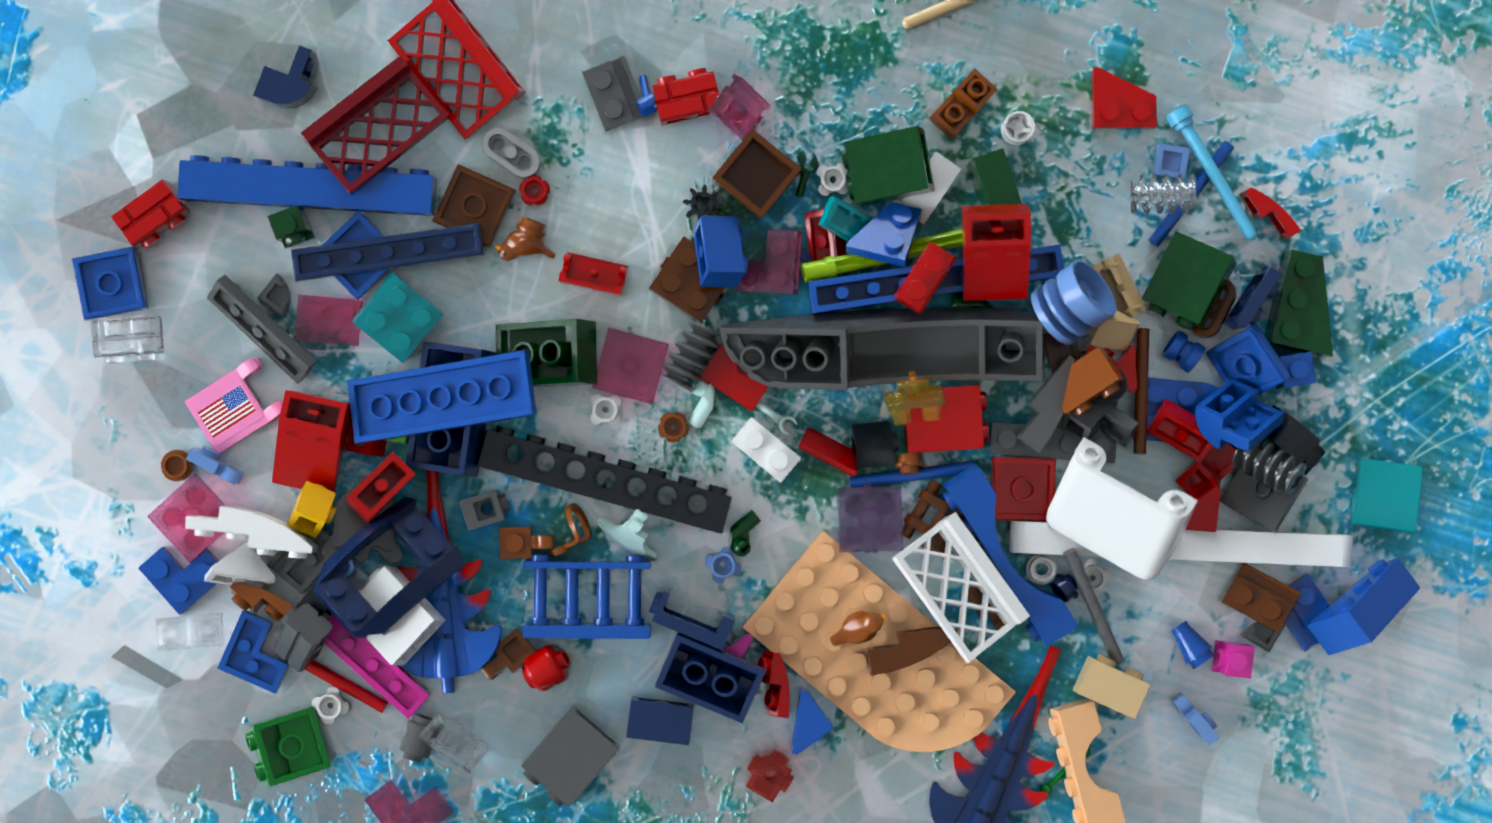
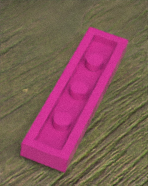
(366, 661)

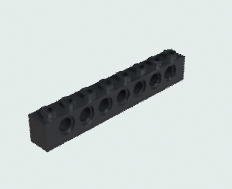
(495, 458)

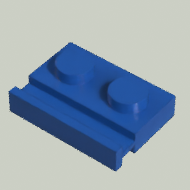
(1306, 608)

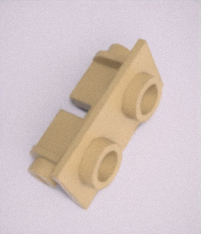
(1122, 286)

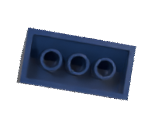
(449, 450)

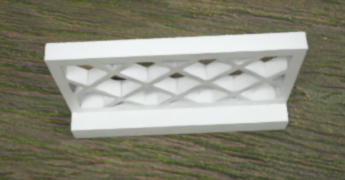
(984, 577)

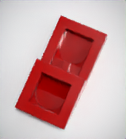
(1262, 205)
(1216, 462)

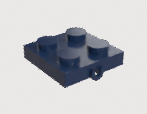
(1247, 307)

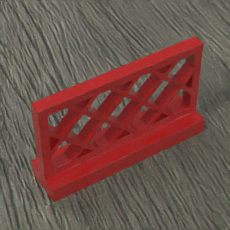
(479, 51)

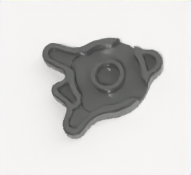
(348, 523)

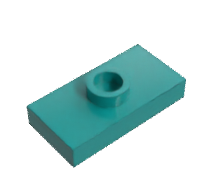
(843, 218)

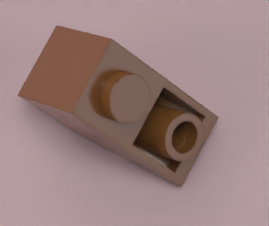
(1089, 379)

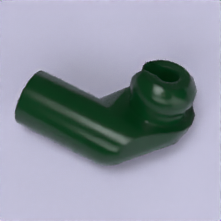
(739, 533)

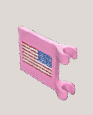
(229, 408)

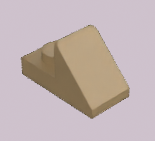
(1115, 332)

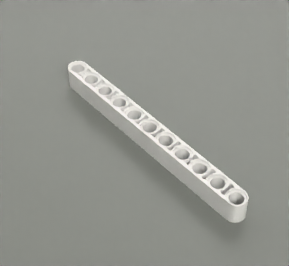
(1217, 546)

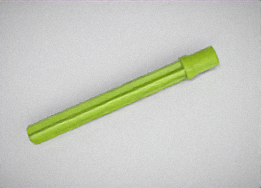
(831, 267)

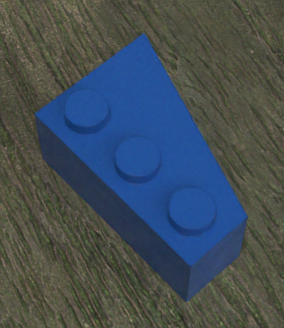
(1365, 607)

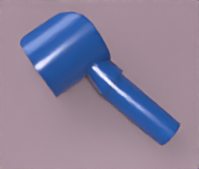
(646, 103)

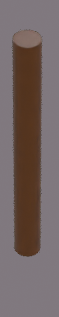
(1141, 392)

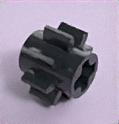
(704, 196)

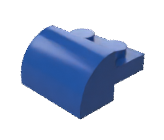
(1236, 417)

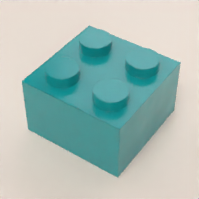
(397, 317)

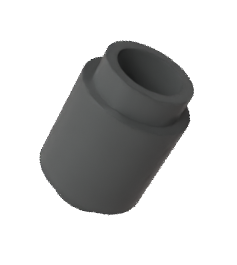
(411, 744)

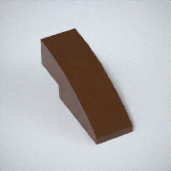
(912, 648)

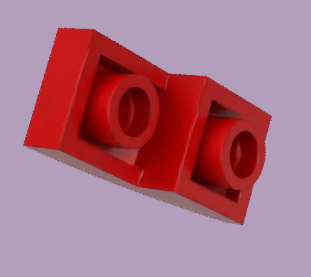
(778, 696)

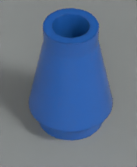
(1192, 646)

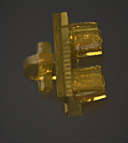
(914, 394)

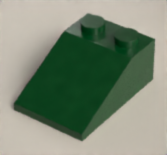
(558, 350)

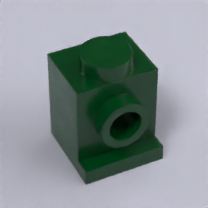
(291, 226)

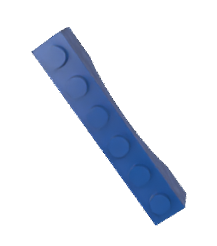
(976, 502)

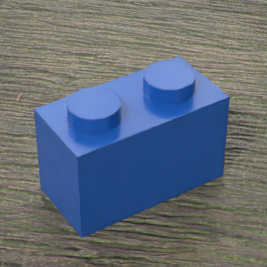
(719, 251)

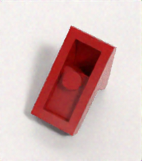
(1125, 362)

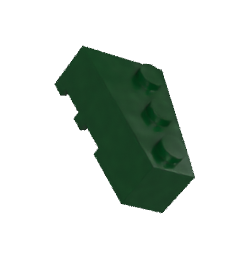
(1300, 306)

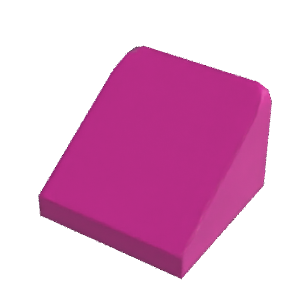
(740, 646)

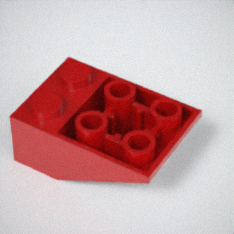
(996, 251)
(310, 440)

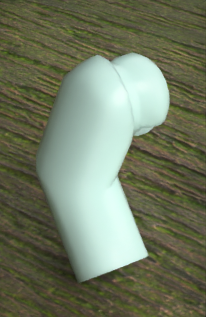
(704, 406)

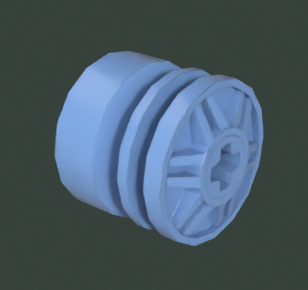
(1073, 302)

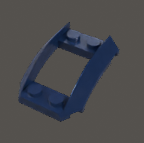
(420, 538)

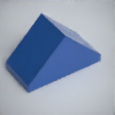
(809, 724)

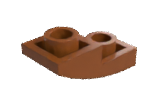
(963, 103)
(253, 597)

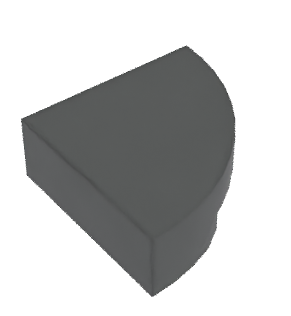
(276, 295)
(1261, 635)

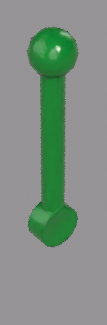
(1048, 786)

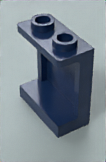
(690, 627)

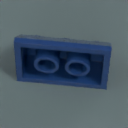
(710, 677)

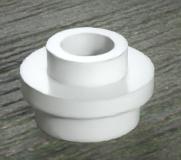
(1050, 573)

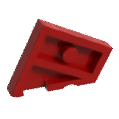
(1120, 103)

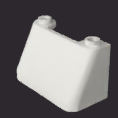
(1116, 518)

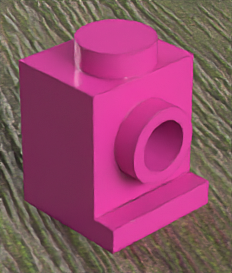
(1233, 659)

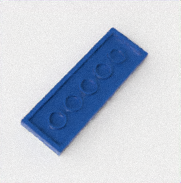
(442, 397)

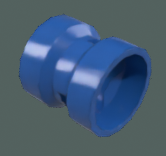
(1183, 351)

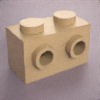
(1111, 686)

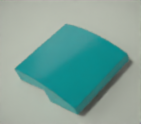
(1386, 495)

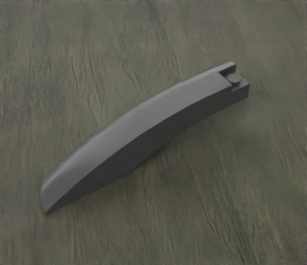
(885, 344)

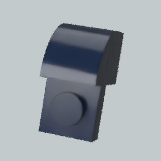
(289, 89)

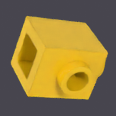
(312, 509)

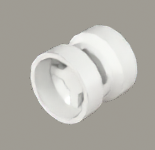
(1022, 128)

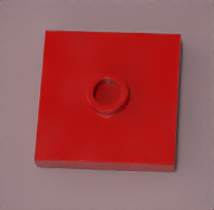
(732, 380)
(1023, 487)

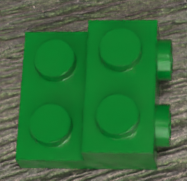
(287, 747)

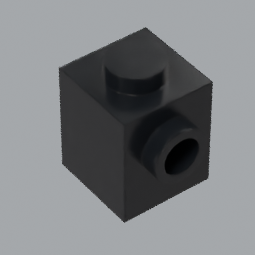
(873, 444)

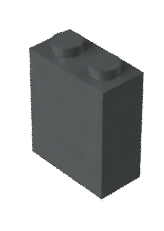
(569, 757)

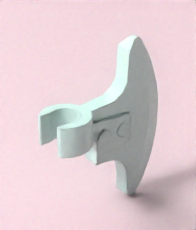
(629, 534)

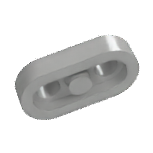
(511, 153)

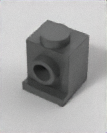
(473, 511)

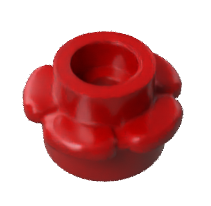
(526, 190)

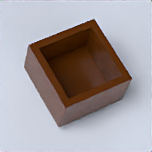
(756, 174)

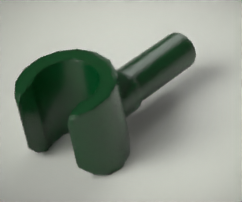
(807, 169)

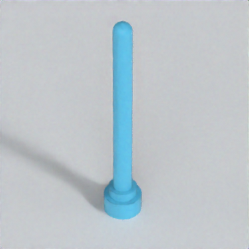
(1183, 122)

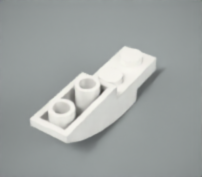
(264, 531)

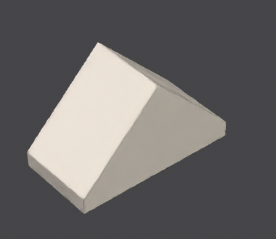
(241, 567)

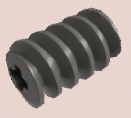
(691, 355)
(1270, 468)

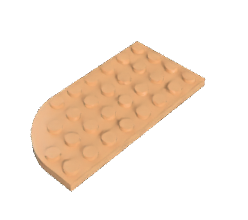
(912, 708)

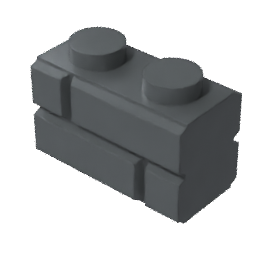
(301, 636)

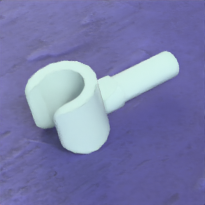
(776, 417)

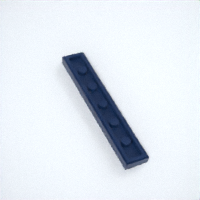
(387, 252)

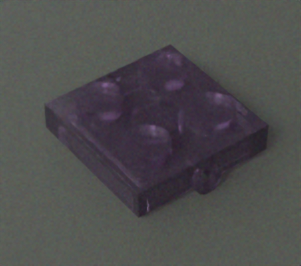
(870, 519)

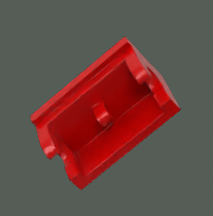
(593, 274)

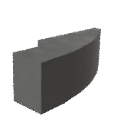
(1047, 406)

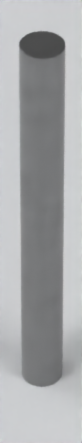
(1093, 605)

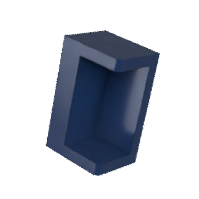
(660, 720)

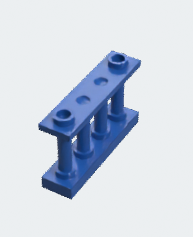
(571, 625)

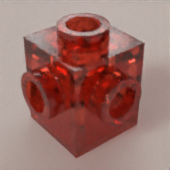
(769, 785)

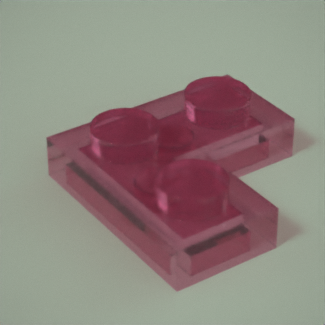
(780, 270)
(392, 807)

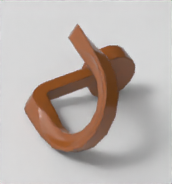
(585, 526)

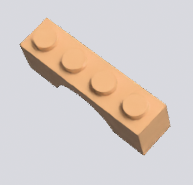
(1075, 728)

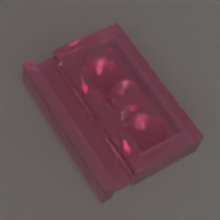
(739, 107)
(327, 320)

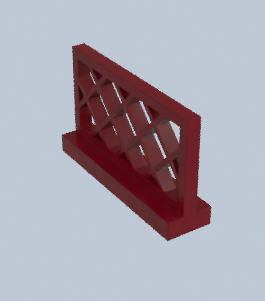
(360, 103)

